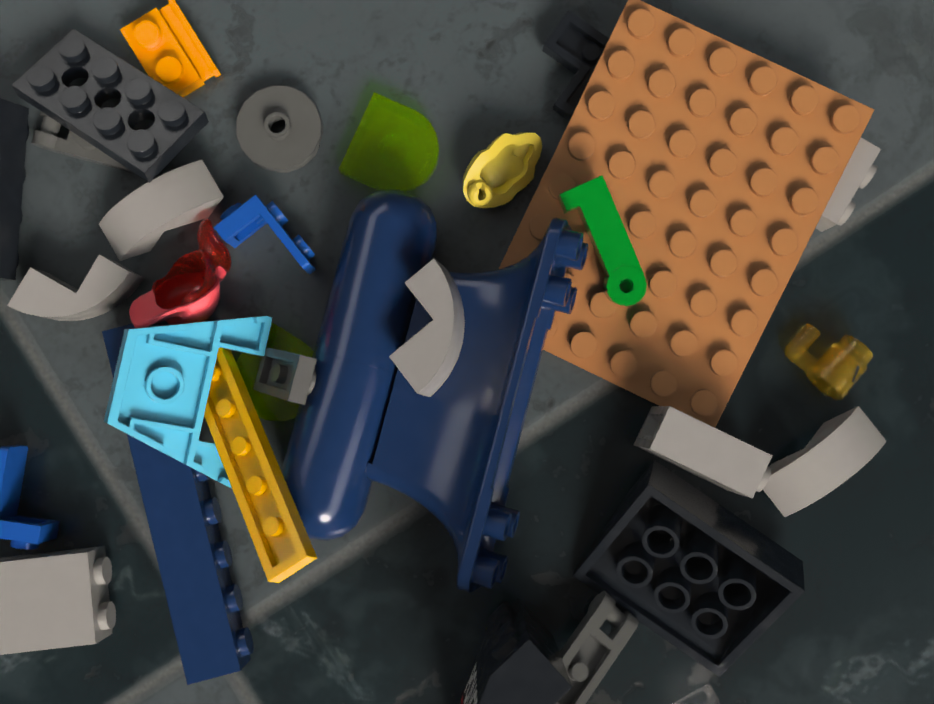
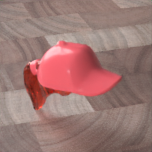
(190, 287)

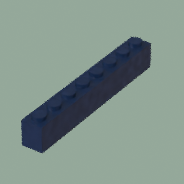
(189, 556)

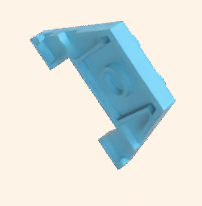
(166, 383)

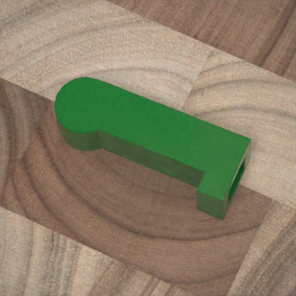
(624, 276)

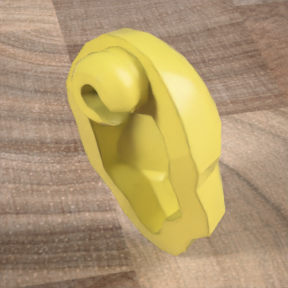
(501, 169)

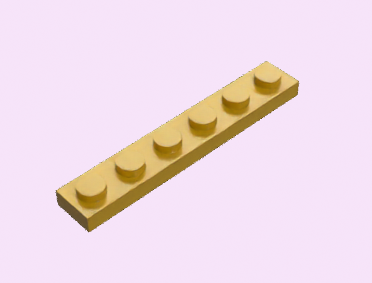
(255, 474)

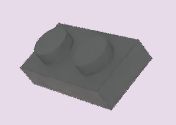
(286, 375)

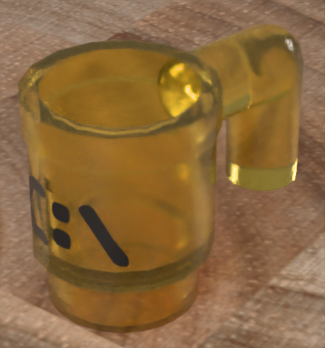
(837, 367)

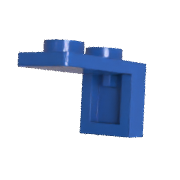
(244, 220)
(23, 531)

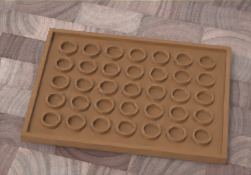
(719, 190)

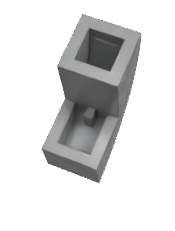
(159, 206)
(102, 290)
(434, 350)
(825, 463)

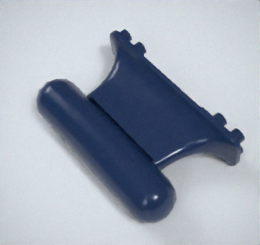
(370, 422)

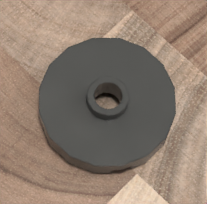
(282, 150)

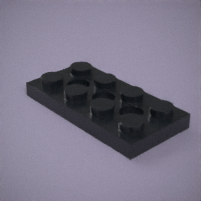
(111, 128)

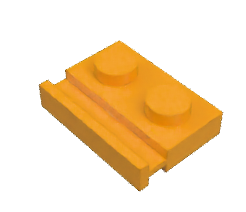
(170, 49)

